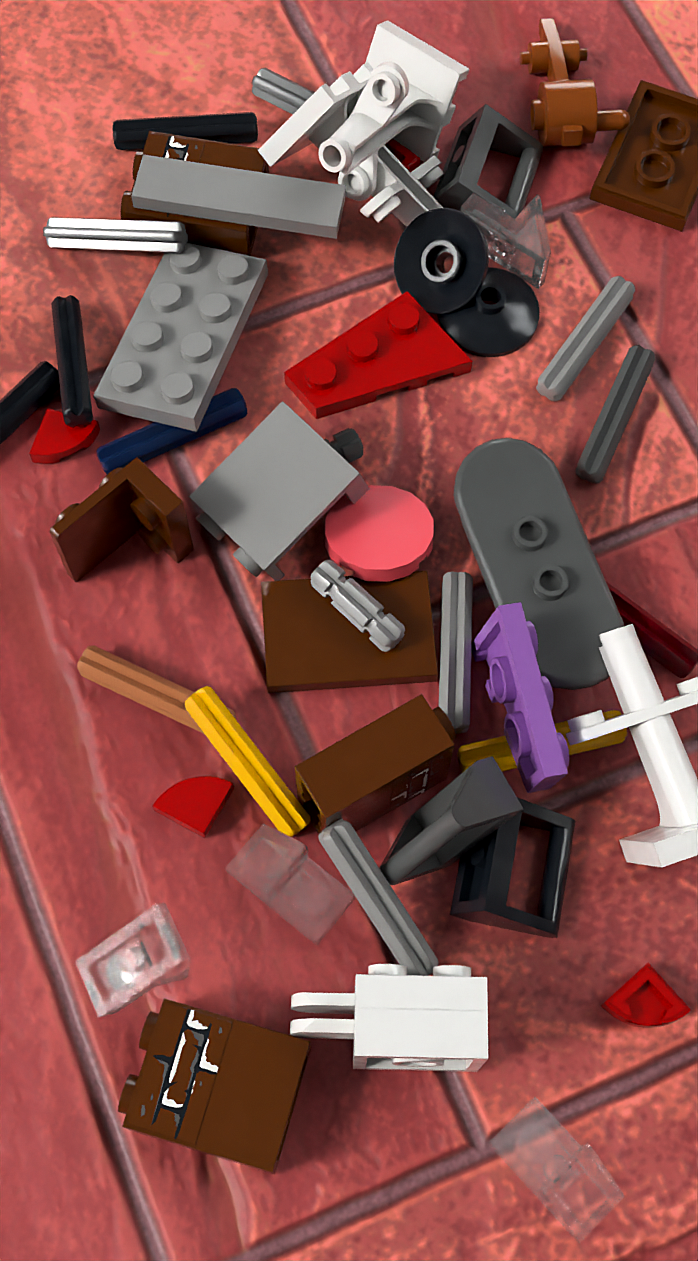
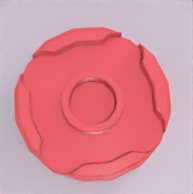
(379, 534)

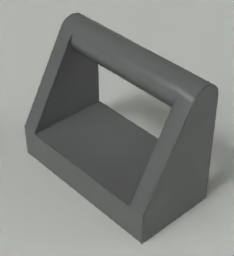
(473, 140)
(452, 823)

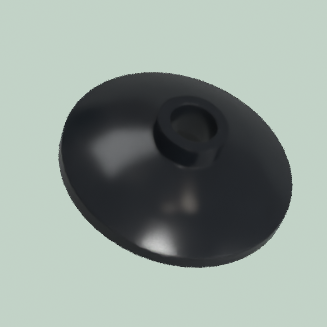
(422, 255)
(499, 327)

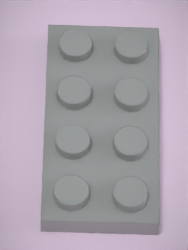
(182, 336)

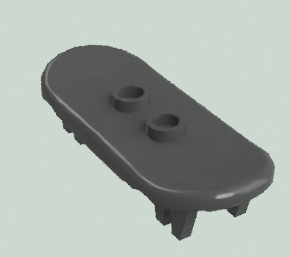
(538, 556)

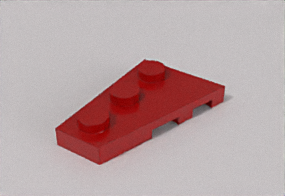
(376, 356)

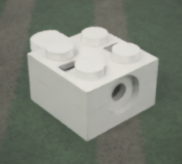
(405, 1019)

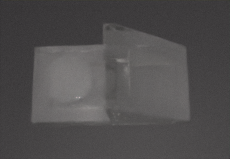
(514, 243)
(290, 882)
(134, 961)
(557, 1169)

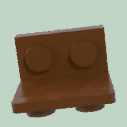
(124, 504)

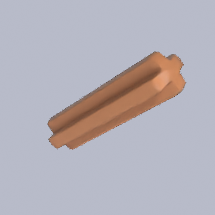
(137, 684)

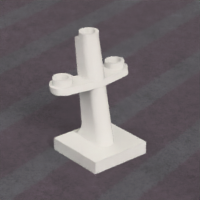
(403, 100)
(322, 115)
(658, 747)

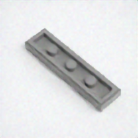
(239, 196)

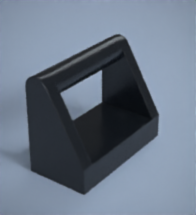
(487, 869)

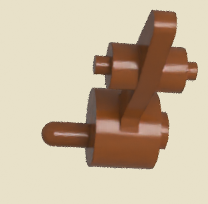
(564, 107)

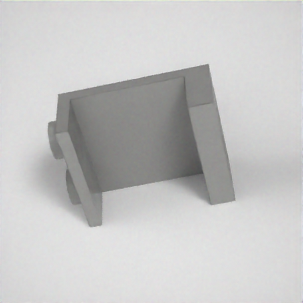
(274, 490)

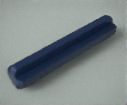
(161, 438)

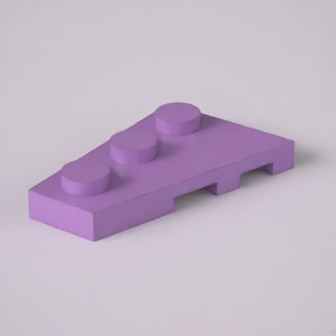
(515, 679)

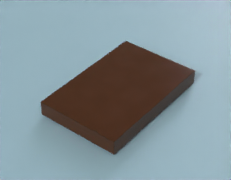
(653, 159)
(320, 649)

